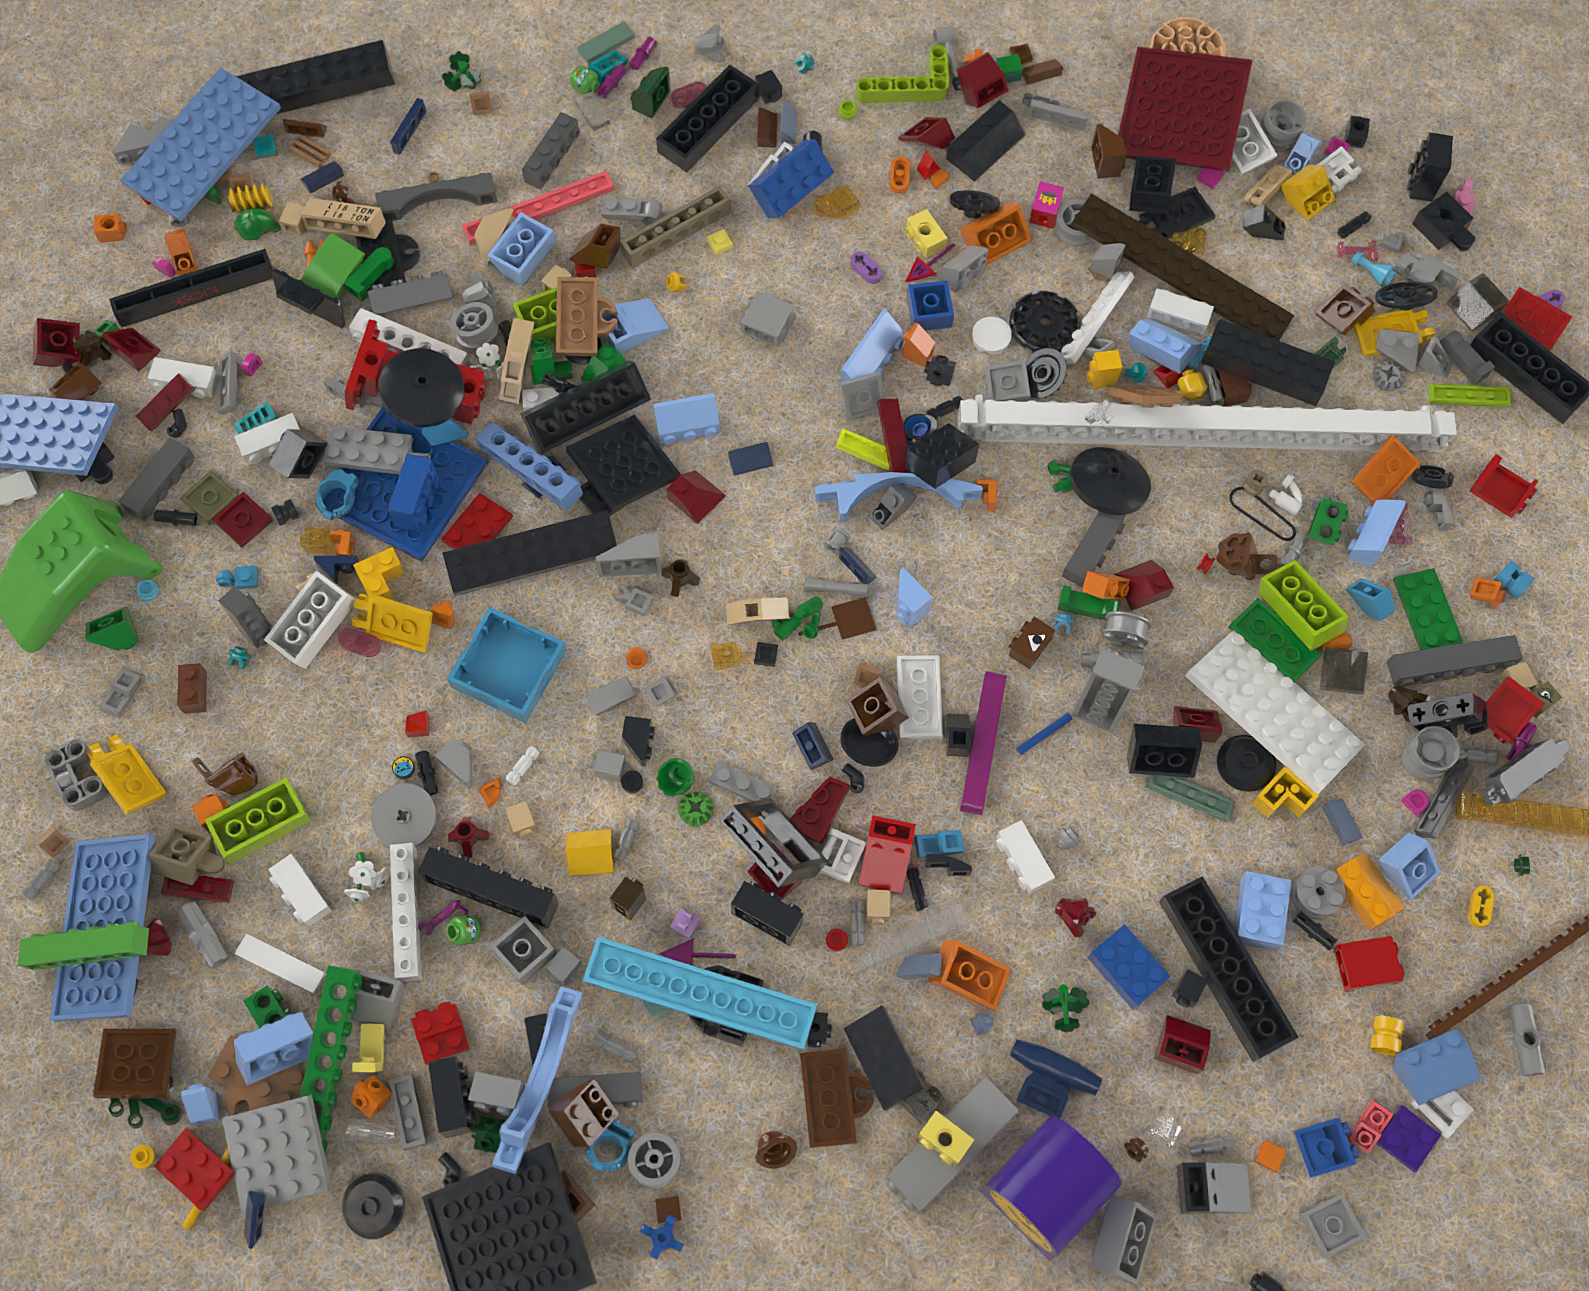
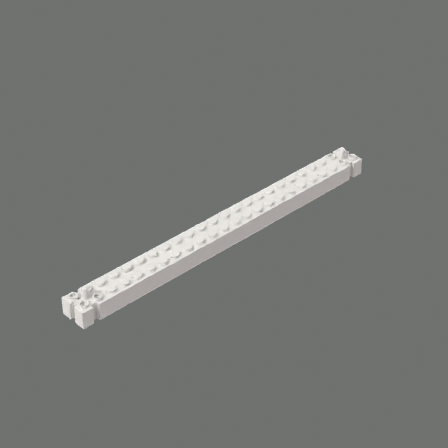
(1206, 426)

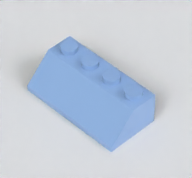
(875, 348)

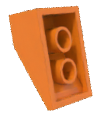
(971, 974)

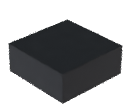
(766, 654)

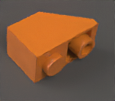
(180, 251)
(918, 345)
(1105, 585)

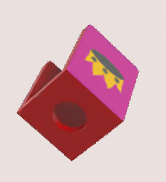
(1046, 204)

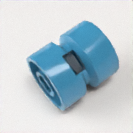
(1521, 582)

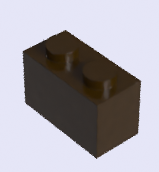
(628, 897)

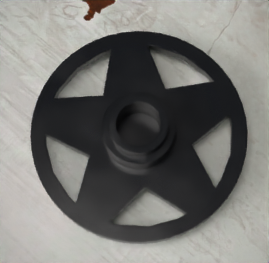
(1406, 295)

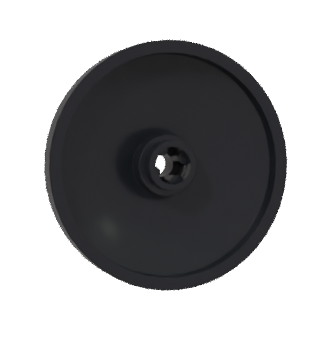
(421, 387)
(1110, 481)

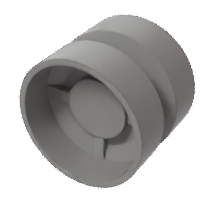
(1430, 753)

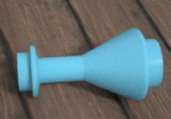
(1381, 272)

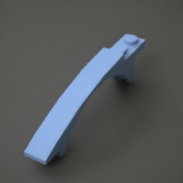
(849, 493)
(523, 1120)

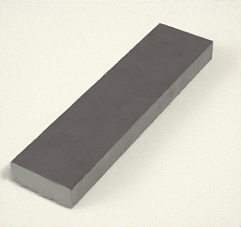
(1444, 800)

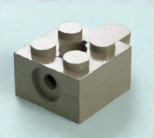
(186, 855)

